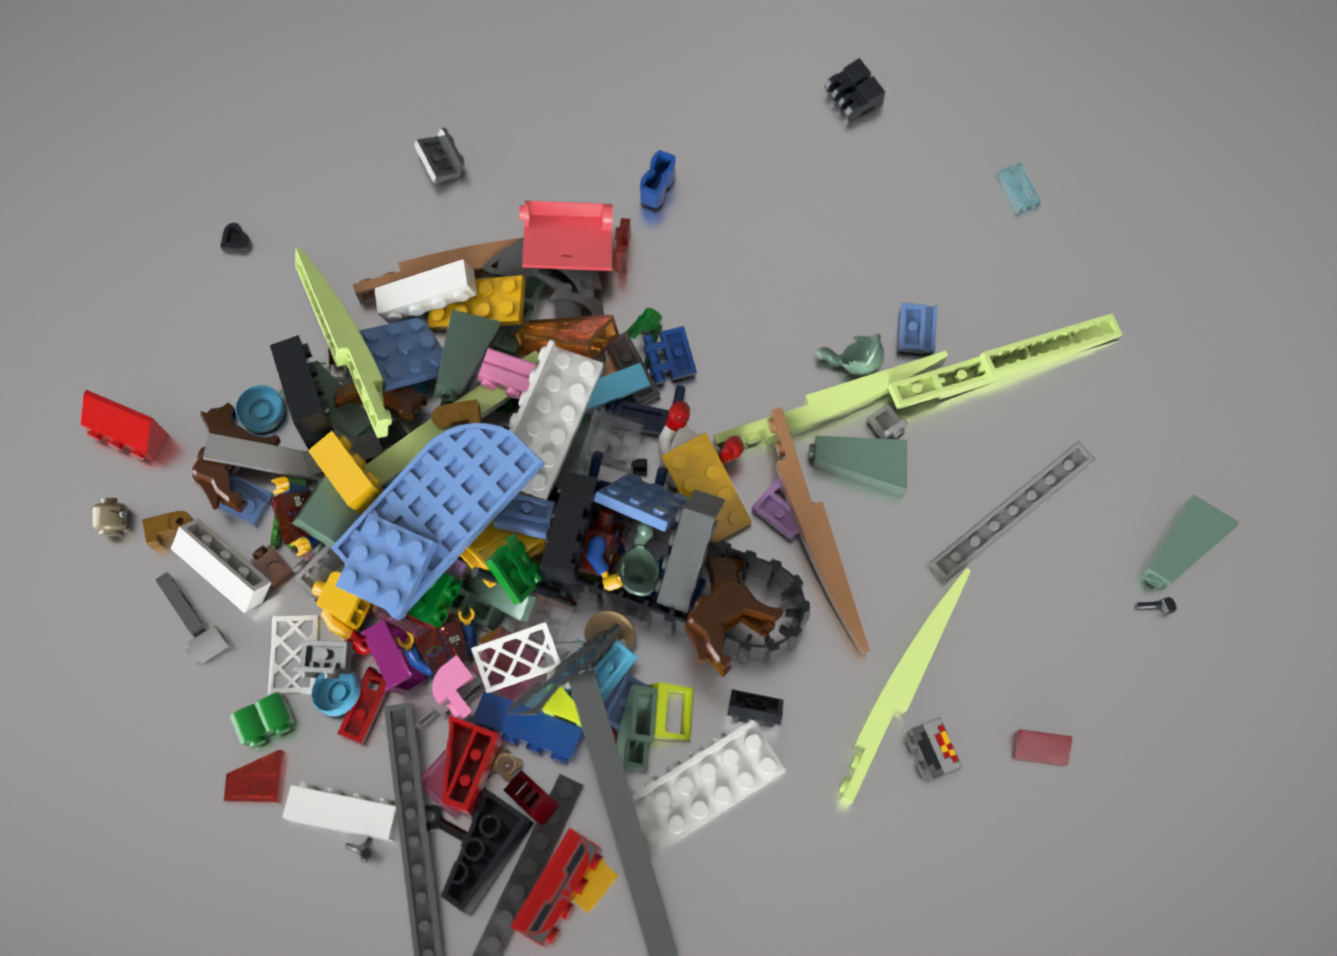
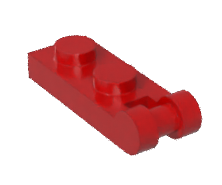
(362, 715)

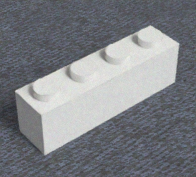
(426, 291)
(221, 565)
(341, 812)

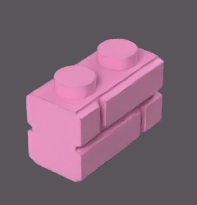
(505, 373)

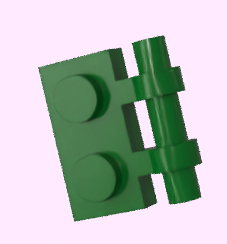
(509, 572)

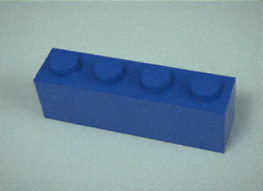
(538, 732)

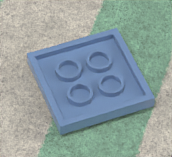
(404, 352)
(642, 501)
(386, 565)

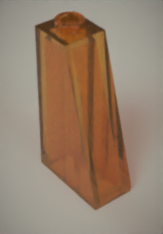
(581, 335)

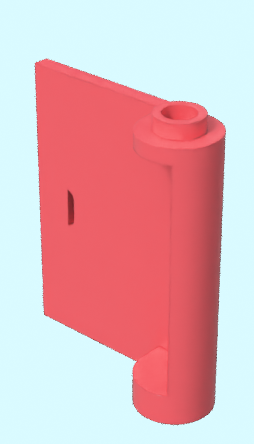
(567, 235)

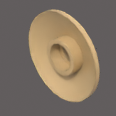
(603, 620)

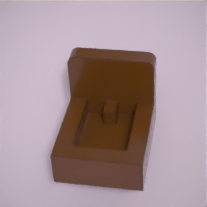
(270, 564)

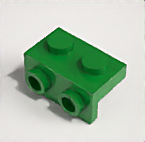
(436, 602)

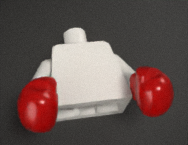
(677, 433)

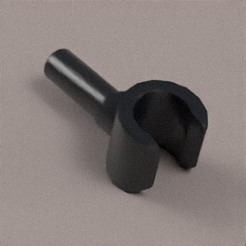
(640, 466)
(1167, 605)

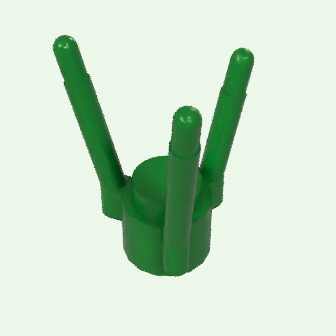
(647, 322)

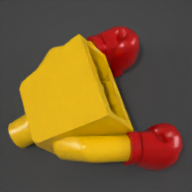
(342, 612)

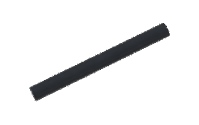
(541, 589)

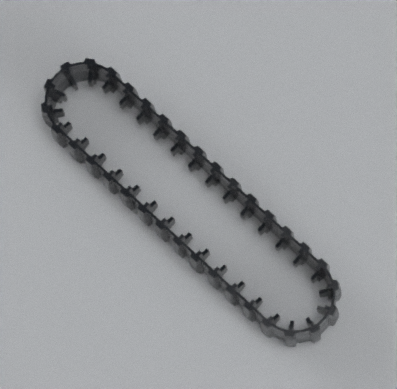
(752, 565)

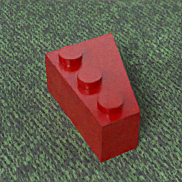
(468, 764)

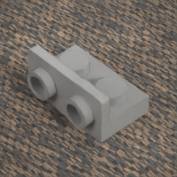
(317, 567)

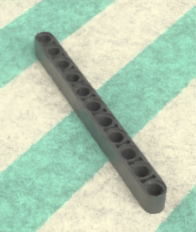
(622, 814)

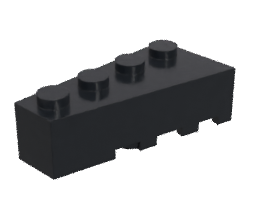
(484, 851)

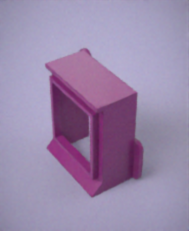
(391, 659)

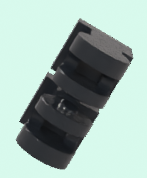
(855, 89)

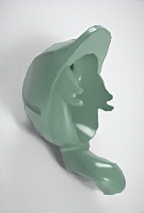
(859, 357)
(638, 565)

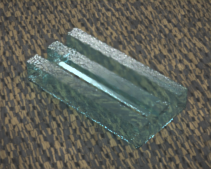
(1035, 200)

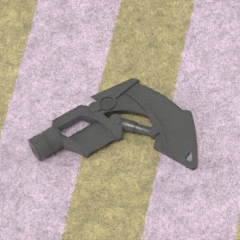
(565, 302)

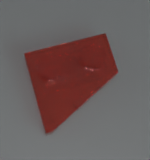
(621, 253)
(256, 781)

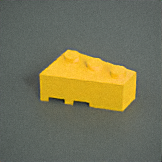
(346, 471)

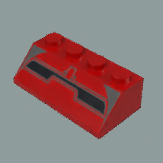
(557, 887)

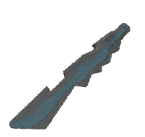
(538, 695)

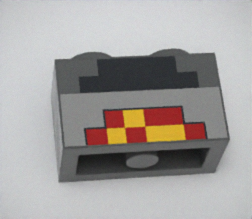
(933, 750)

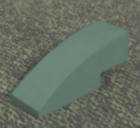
(485, 615)
(637, 728)

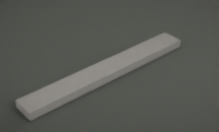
(1010, 512)

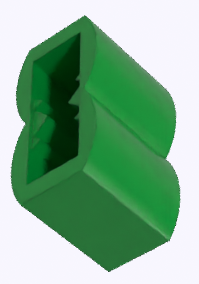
(262, 719)

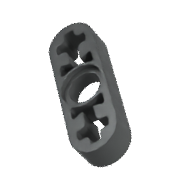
(181, 604)

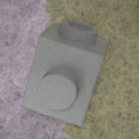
(887, 423)

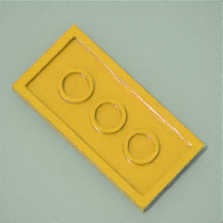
(496, 299)
(699, 468)

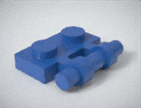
(677, 353)

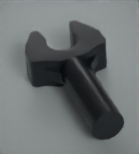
(443, 824)

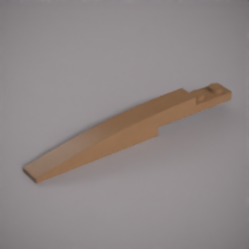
(474, 255)
(815, 531)

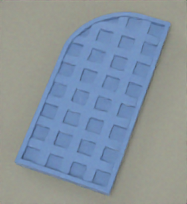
(452, 492)

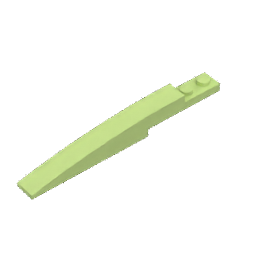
(345, 342)
(1004, 361)
(834, 402)
(397, 457)
(900, 688)

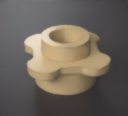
(506, 772)

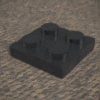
(755, 707)

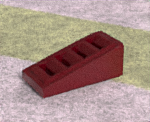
(541, 808)

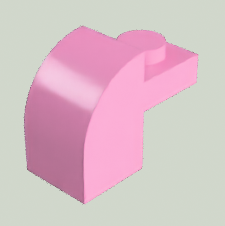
(449, 681)

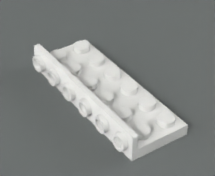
(553, 411)
(704, 785)

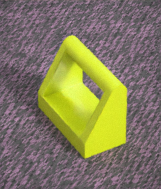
(562, 707)
(661, 710)

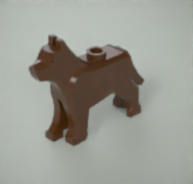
(403, 399)
(215, 477)
(723, 610)

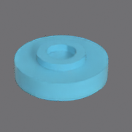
(260, 409)
(336, 695)

